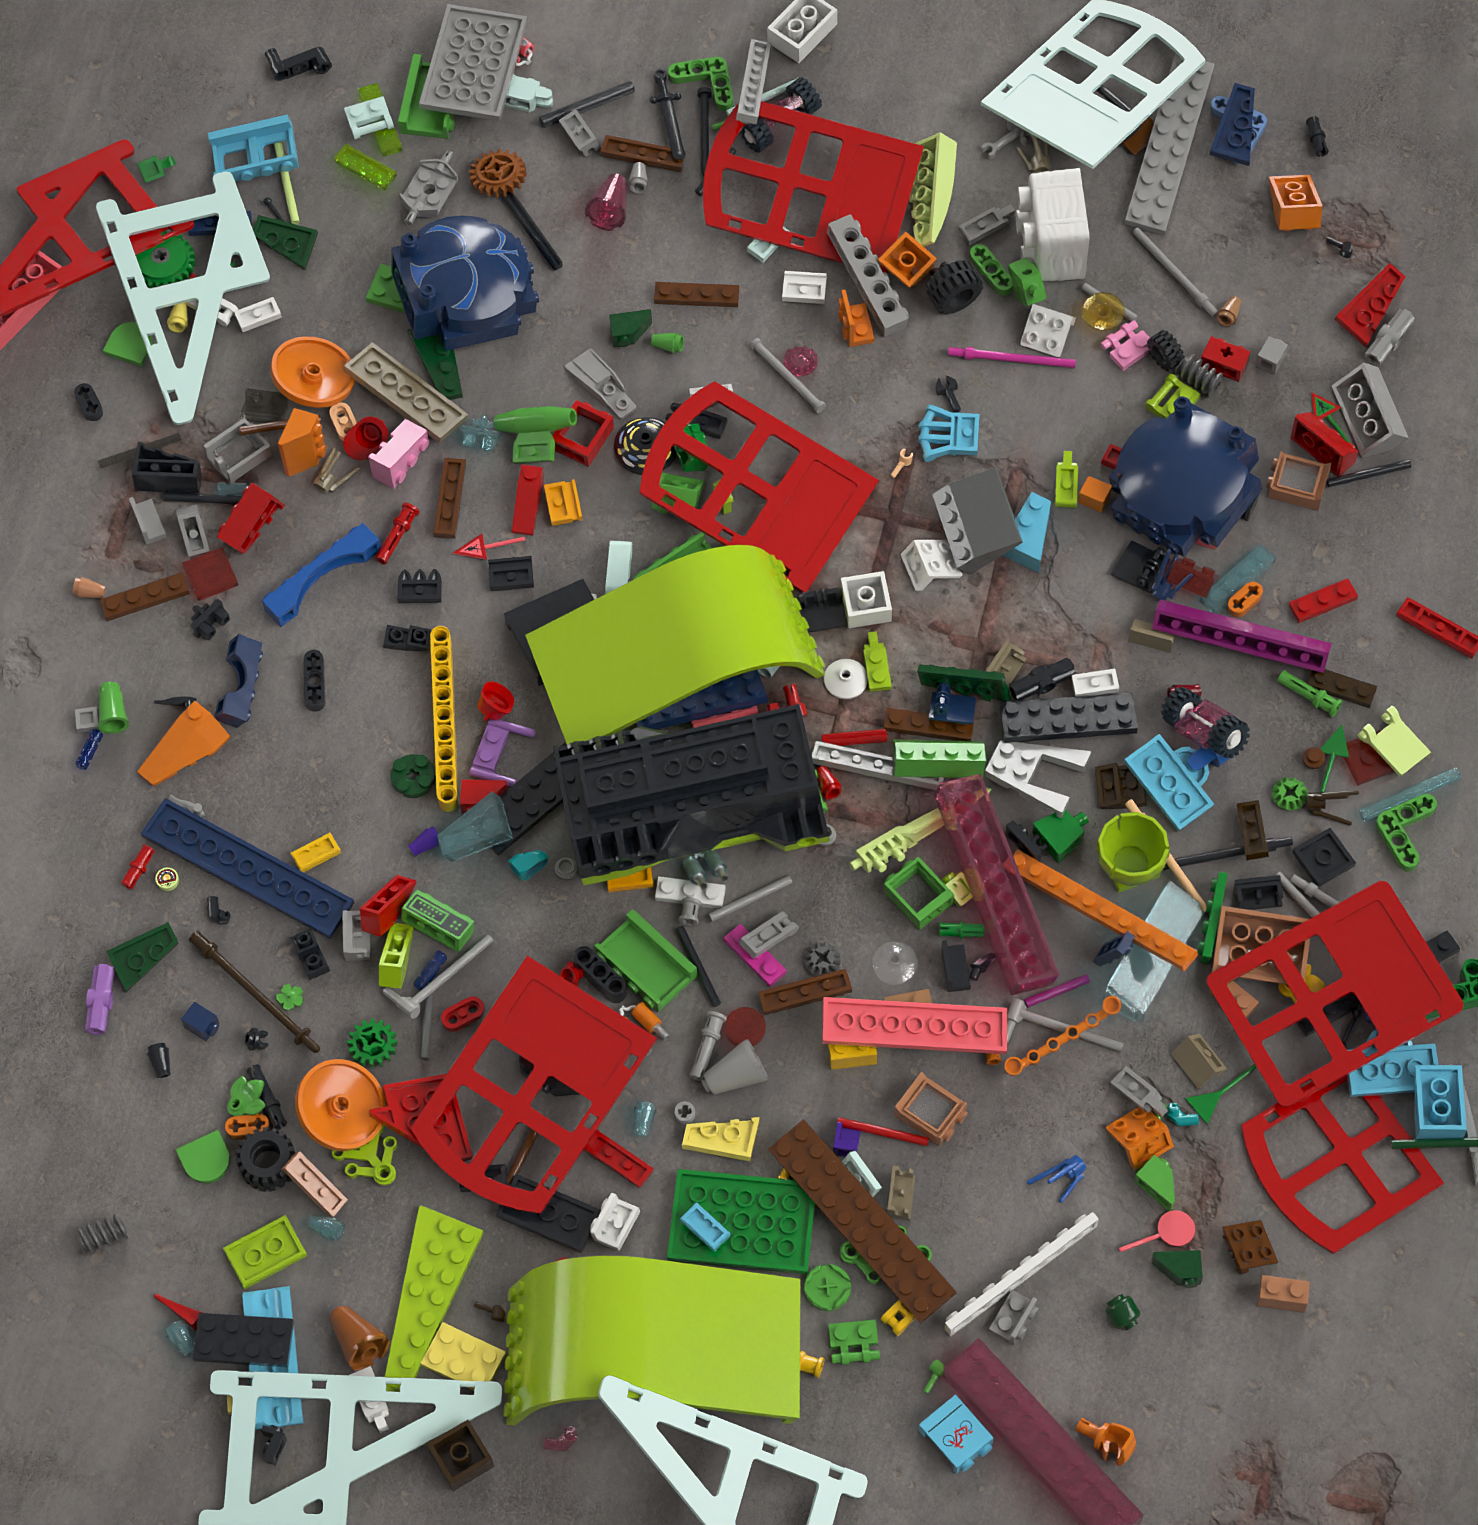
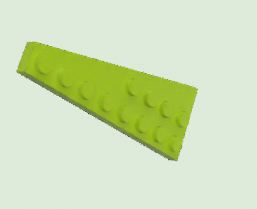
(434, 1271)

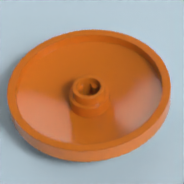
(311, 372)
(336, 1104)

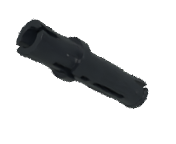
(272, 1105)

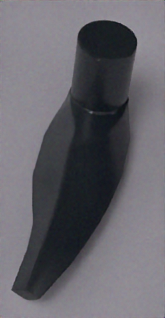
(183, 701)

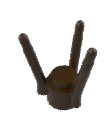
(1317, 801)

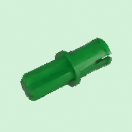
(961, 930)

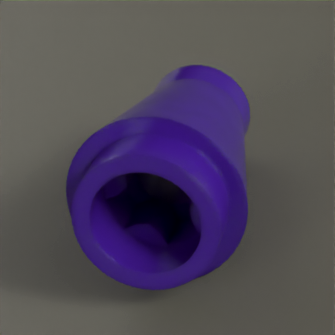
(425, 841)

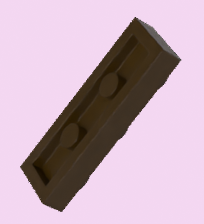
(1343, 687)
(1252, 830)

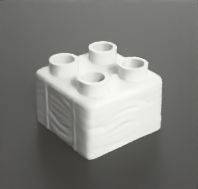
(1054, 224)

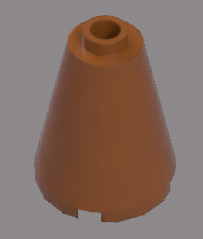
(357, 1338)

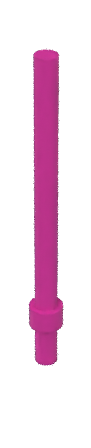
(969, 353)

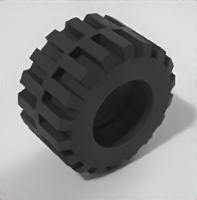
(954, 287)
(259, 1143)

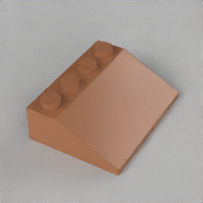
(1248, 929)

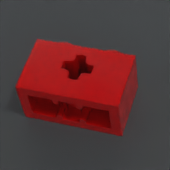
(1225, 358)

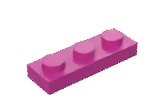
(764, 965)

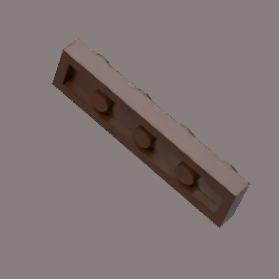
(642, 152)
(696, 294)
(449, 498)
(144, 596)
(919, 724)
(804, 991)

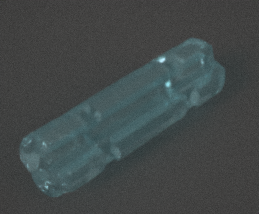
(233, 488)

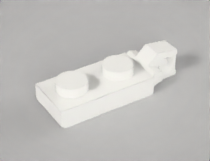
(373, 1410)

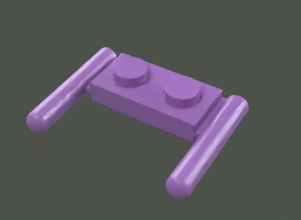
(492, 747)

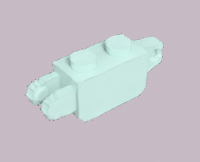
(527, 94)

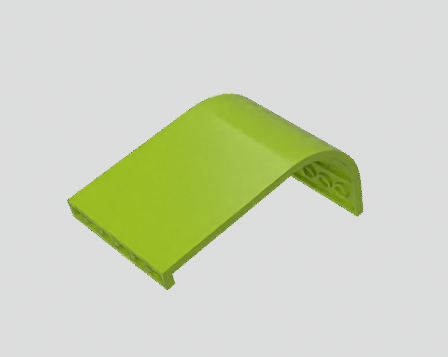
(670, 638)
(659, 1324)

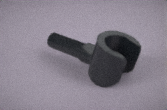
(1346, 247)

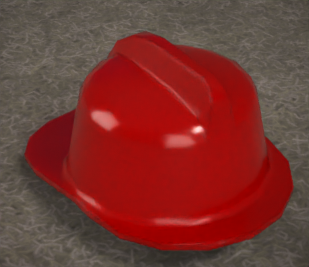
(365, 438)
(495, 701)

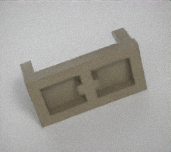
(1008, 661)
(901, 1194)

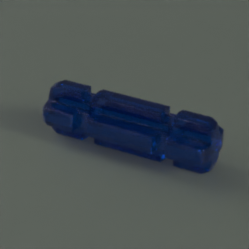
(89, 749)
(430, 970)

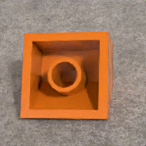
(908, 260)

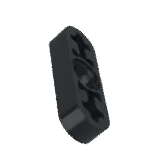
(320, 687)

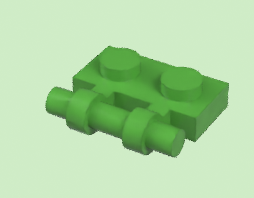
(853, 1335)

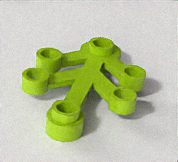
(368, 1153)

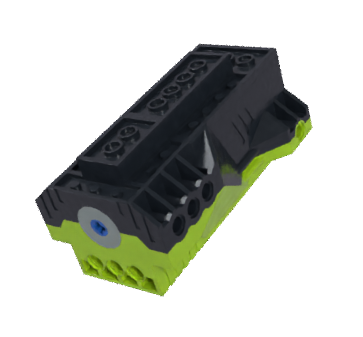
(689, 792)

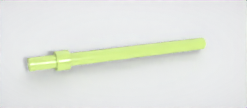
(287, 187)

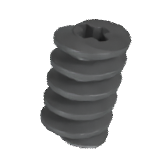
(1199, 375)
(101, 1234)

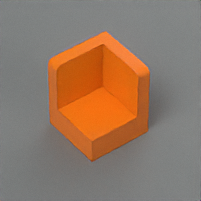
(1095, 494)

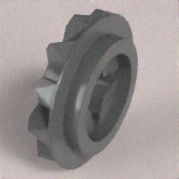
(822, 968)

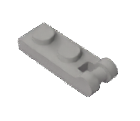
(768, 934)

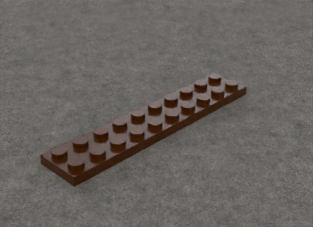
(862, 1221)

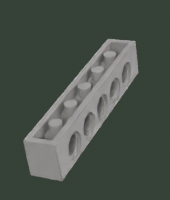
(886, 321)

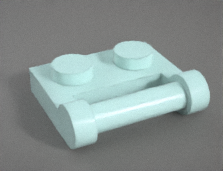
(367, 113)

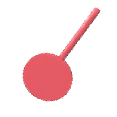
(1173, 1228)

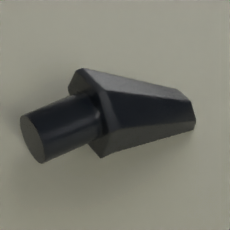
(981, 965)

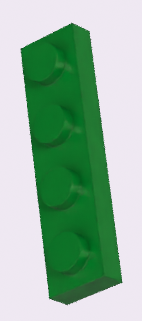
(1213, 908)

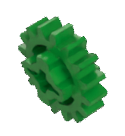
(376, 1051)

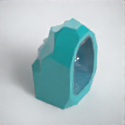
(528, 864)

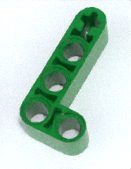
(1466, 987)

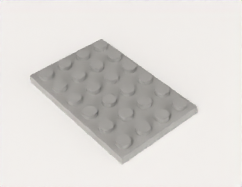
(473, 62)

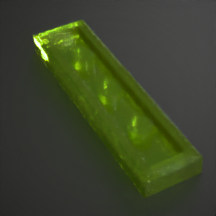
(387, 139)

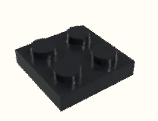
(1324, 857)

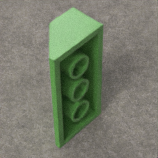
(938, 758)

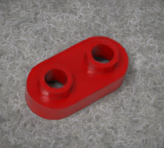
(462, 1013)

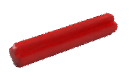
(855, 737)

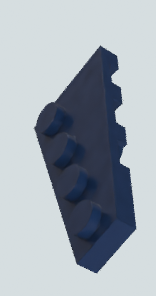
(1235, 129)

